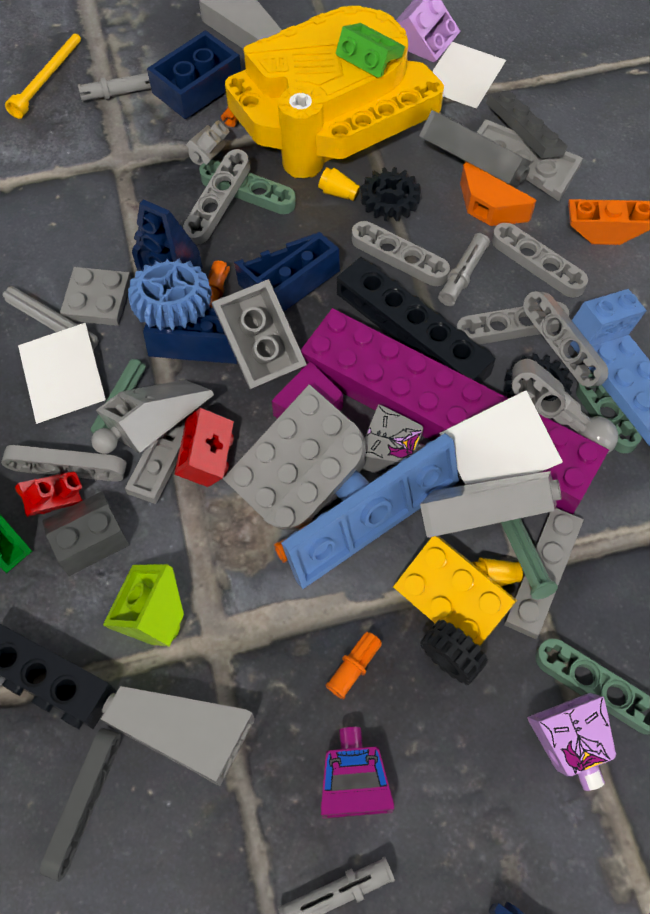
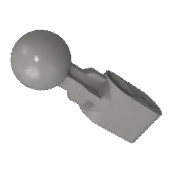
(564, 409)

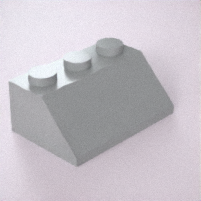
(259, 334)

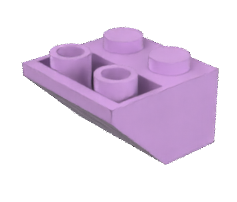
(428, 28)

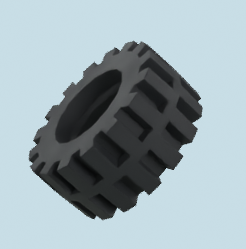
(454, 652)

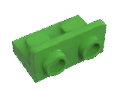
(367, 48)

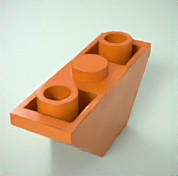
(493, 199)
(609, 220)

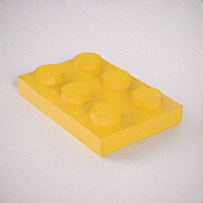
(454, 590)

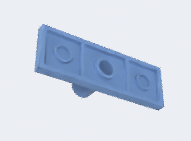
(369, 510)

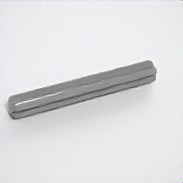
(41, 312)

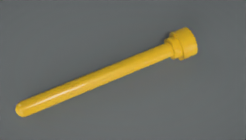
(18, 104)

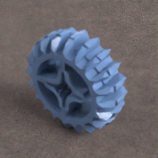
(169, 294)

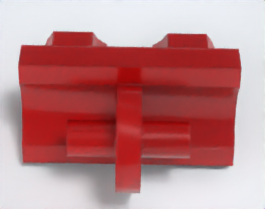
(50, 493)

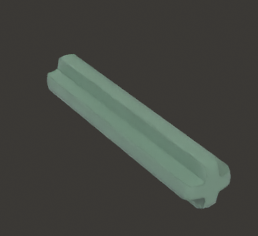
(127, 381)

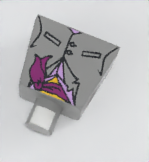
(390, 440)

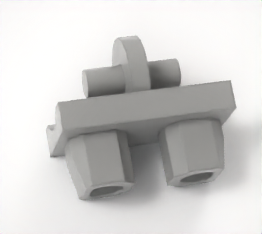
(207, 143)

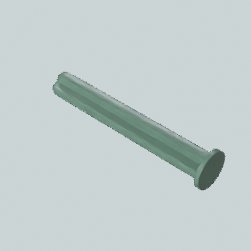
(529, 559)

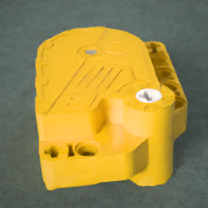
(320, 105)

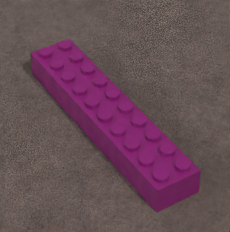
(429, 393)

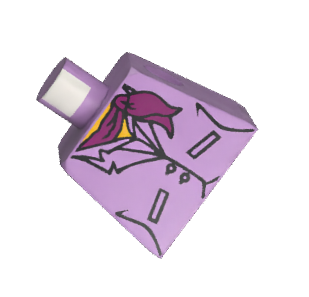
(577, 738)

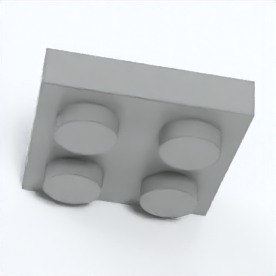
(96, 296)

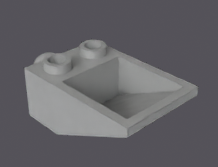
(145, 414)

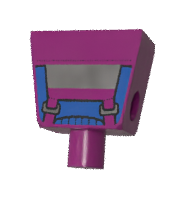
(354, 779)

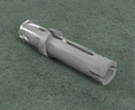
(117, 86)
(452, 289)
(378, 871)

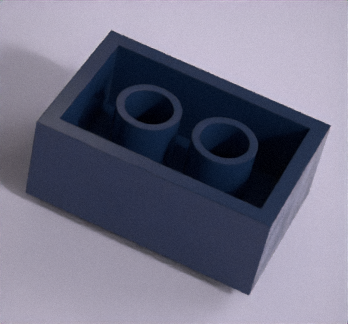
(193, 74)

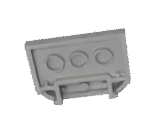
(299, 462)

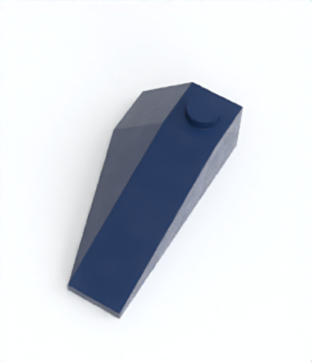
(161, 238)

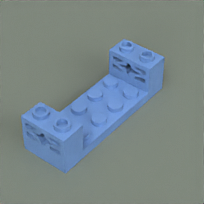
(607, 328)

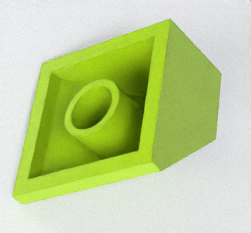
(147, 605)

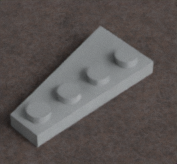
(548, 174)

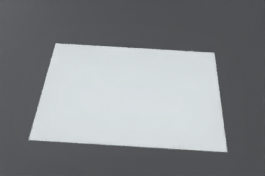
(467, 73)
(61, 373)
(503, 442)

